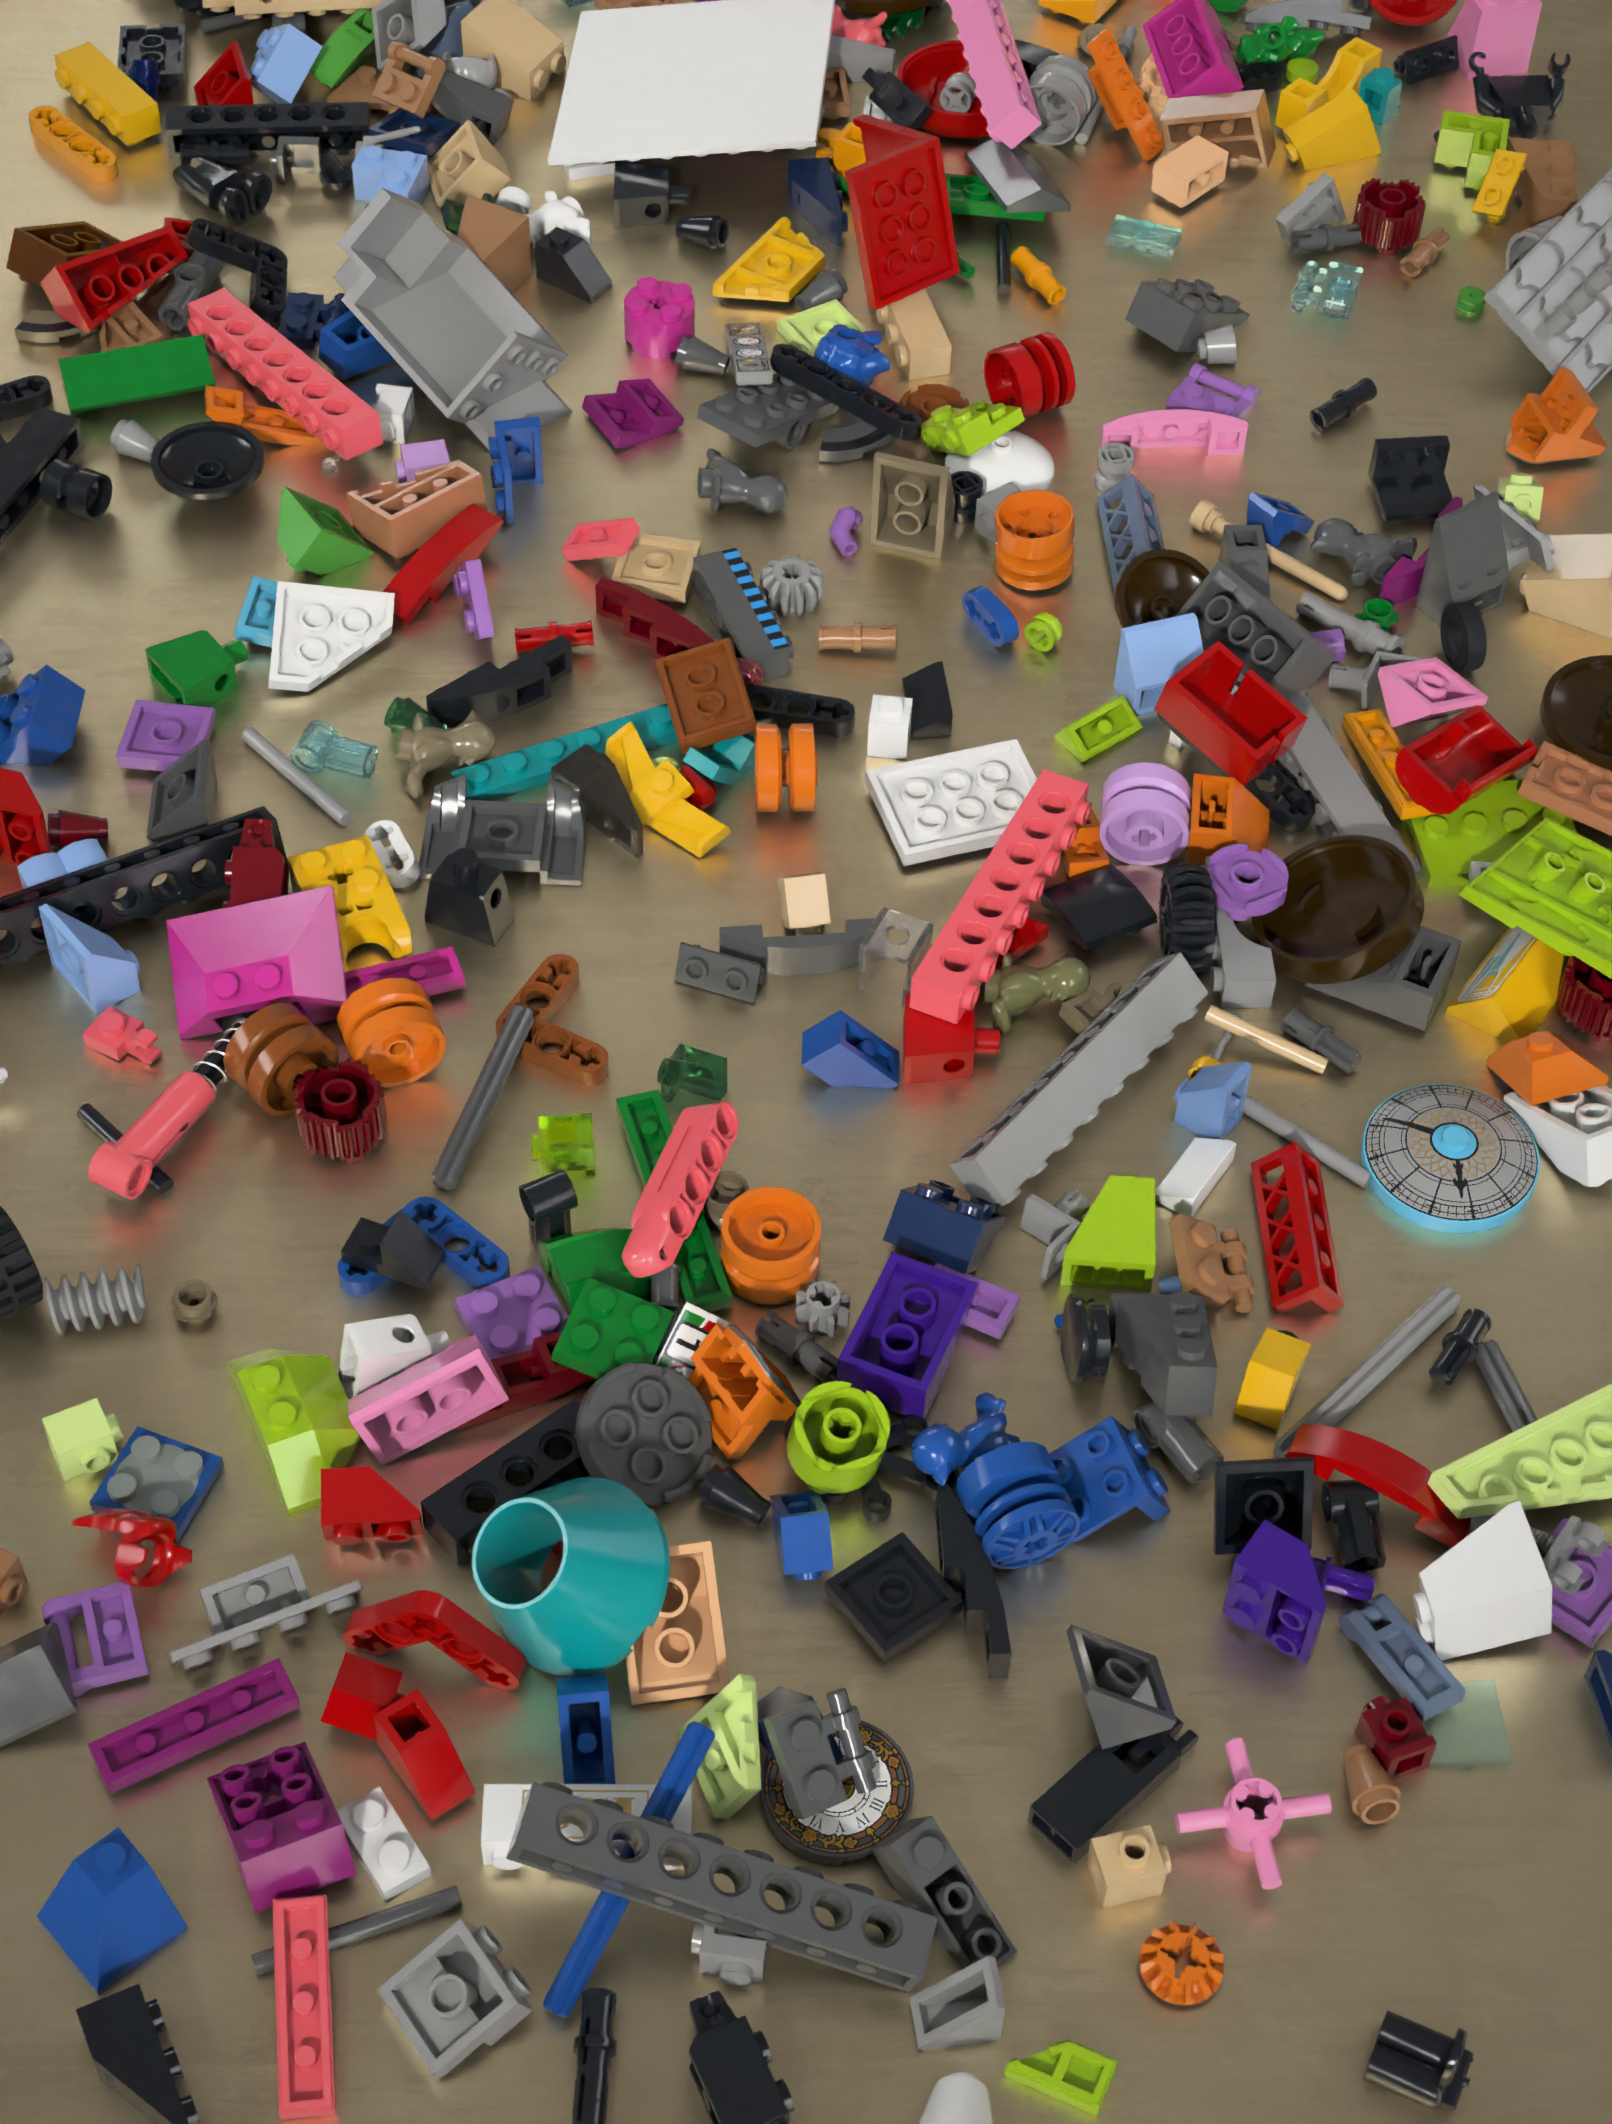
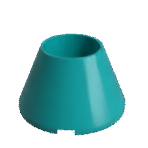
(607, 1580)

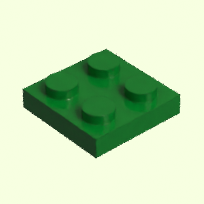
(610, 1330)

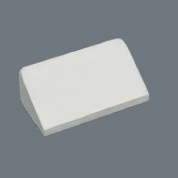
(1195, 1174)

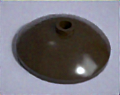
(1158, 582)

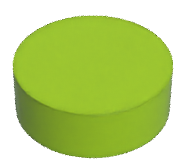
(1303, 68)

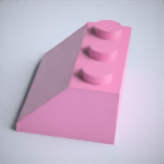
(426, 1400)

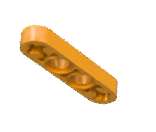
(74, 142)

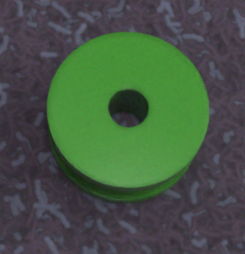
(1471, 300)

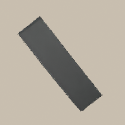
(799, 953)

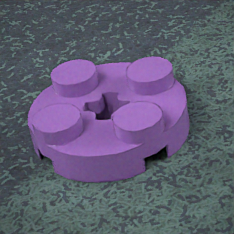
(1247, 899)

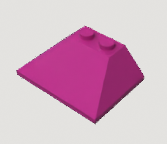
(256, 958)

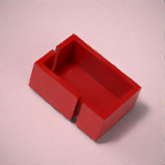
(1233, 731)

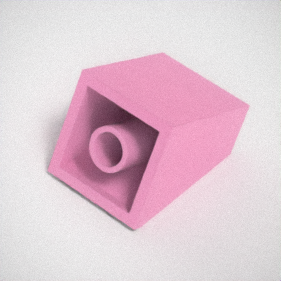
(1499, 30)

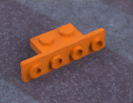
(1122, 96)

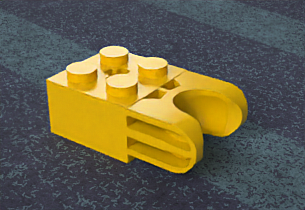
(362, 895)

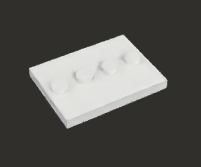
(951, 799)

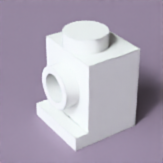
(395, 411)

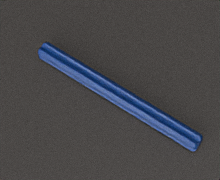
(610, 1907)

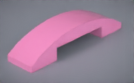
(1178, 428)

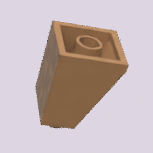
(498, 239)

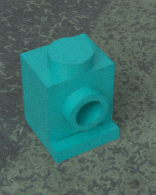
(1382, 90)

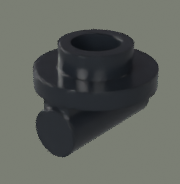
(335, 174)

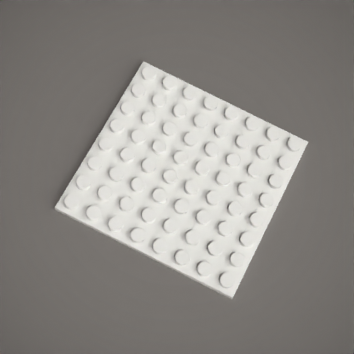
(694, 80)

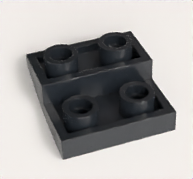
(1099, 907)

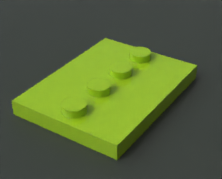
(1476, 832)

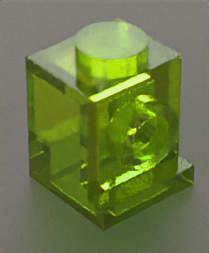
(564, 1143)

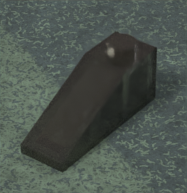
(603, 796)

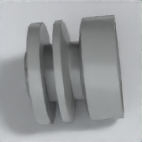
(1061, 97)

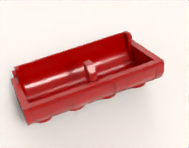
(1460, 761)

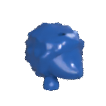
(853, 353)

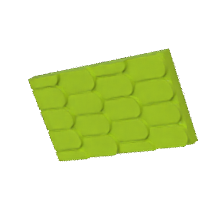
(1555, 891)

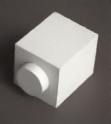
(889, 727)

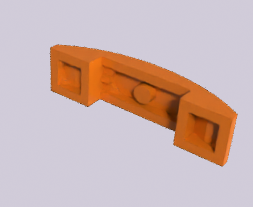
(264, 422)

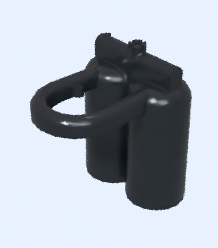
(1419, 2062)

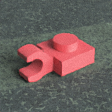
(118, 1034)

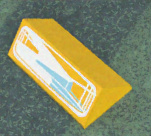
(1511, 987)

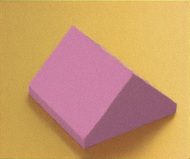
(1425, 691)

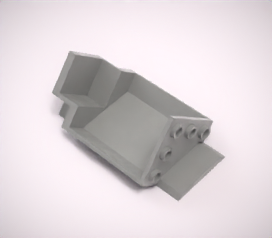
(447, 318)

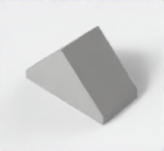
(960, 2008)

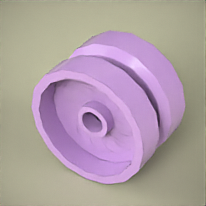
(1145, 814)

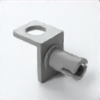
(1366, 679)
(1053, 1225)

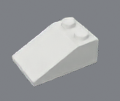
(1572, 1132)

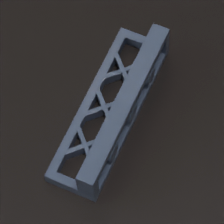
(1142, 528)

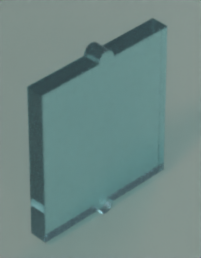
(1470, 1730)

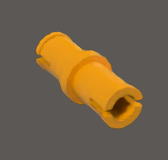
(1038, 275)

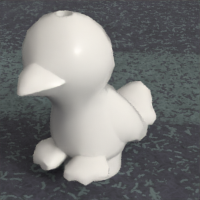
(559, 213)

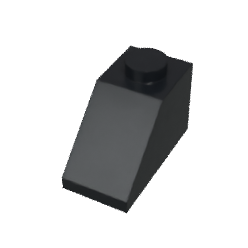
(570, 265)

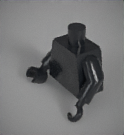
(1523, 99)

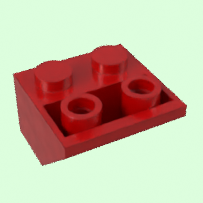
(21, 820)

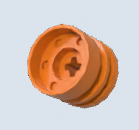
(1034, 539)

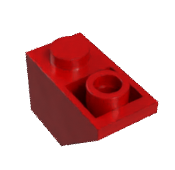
(364, 1505)
(422, 1754)

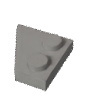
(1312, 208)

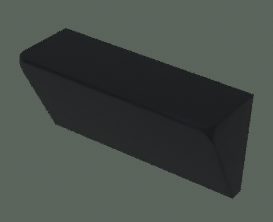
(931, 701)

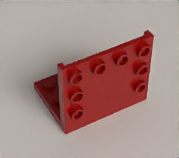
(900, 212)

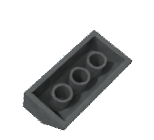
(1257, 632)

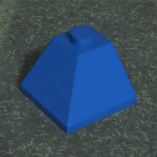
(110, 1912)

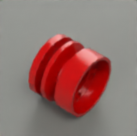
(1030, 374)

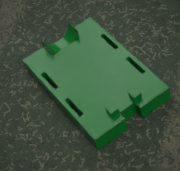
(971, 197)

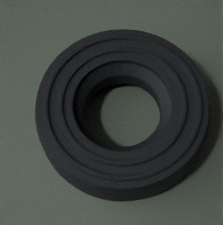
(1463, 636)

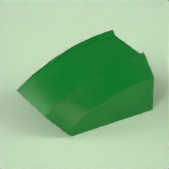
(594, 1255)

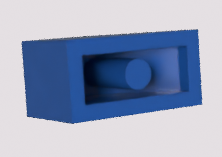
(849, 1054)
(802, 1534)
(585, 1729)

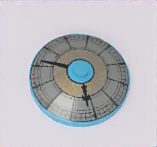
(1450, 1158)

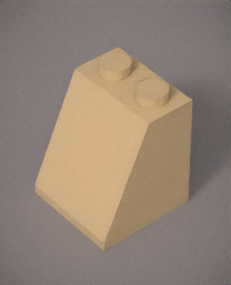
(523, 48)
(1577, 587)

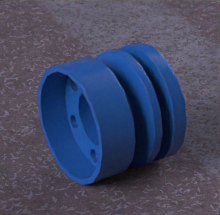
(1017, 1505)

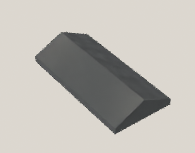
(1015, 179)

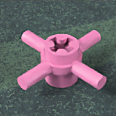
(1238, 1814)

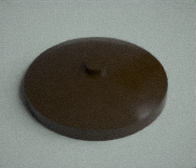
(1579, 709)

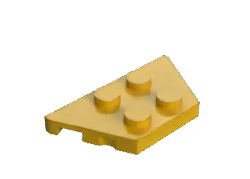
(772, 267)

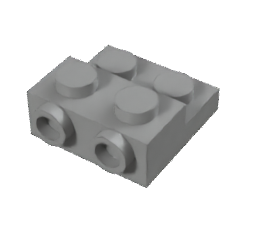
(456, 1996)

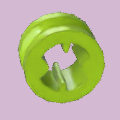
(1043, 632)

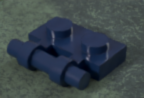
(303, 317)

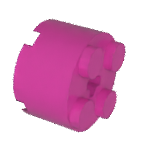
(658, 317)

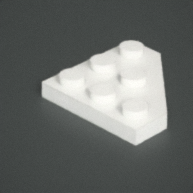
(323, 631)

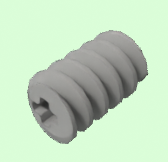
(96, 1300)

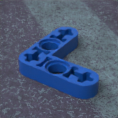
(442, 1229)

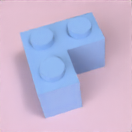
(282, 62)
(390, 169)

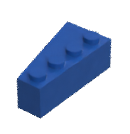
(350, 347)

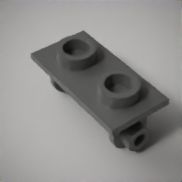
(719, 972)

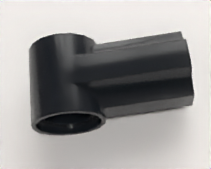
(548, 1206)
(1354, 1515)

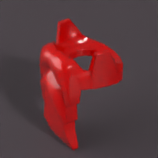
(130, 1555)

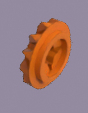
(1194, 1983)

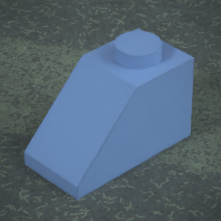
(1213, 1099)

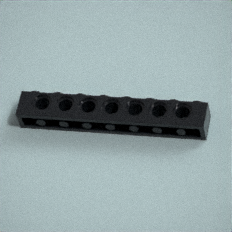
(131, 870)

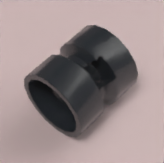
(76, 489)

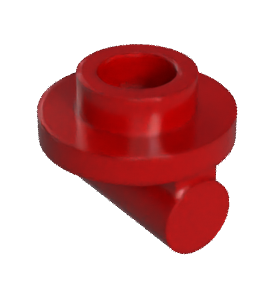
(704, 789)

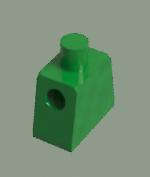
(195, 668)

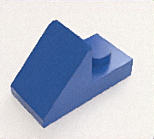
(1276, 517)

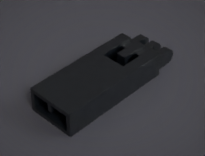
(1105, 1790)

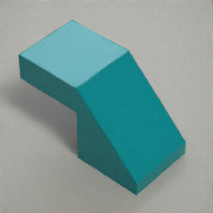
(726, 760)

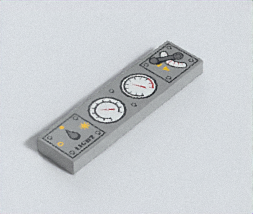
(748, 354)

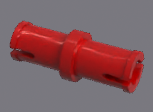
(531, 638)

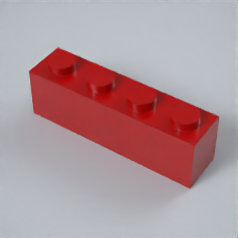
(104, 281)

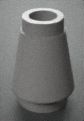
(133, 440)

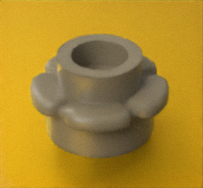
(193, 1292)

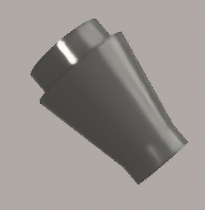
(824, 288)
(701, 357)

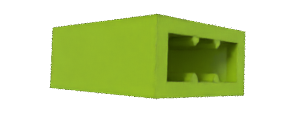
(1115, 1238)

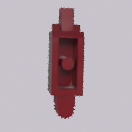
(256, 866)

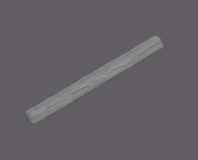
(1376, 1365)

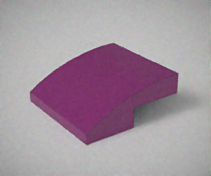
(633, 413)

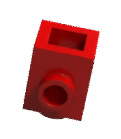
(359, 1693)

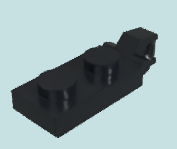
(896, 99)

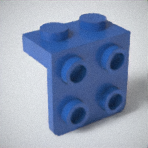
(517, 458)
(1109, 1476)

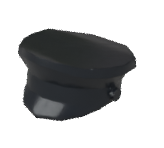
(1085, 1338)

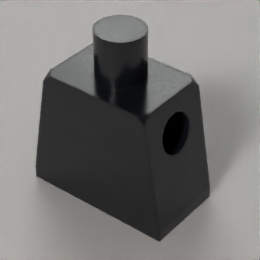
(644, 194)
(469, 898)

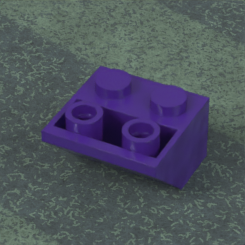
(1277, 1591)

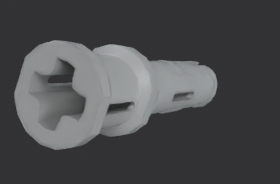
(1365, 635)

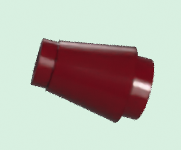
(70, 827)

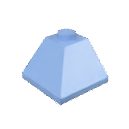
(89, 960)

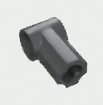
(1180, 1440)

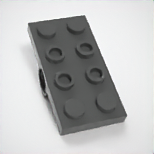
(767, 412)

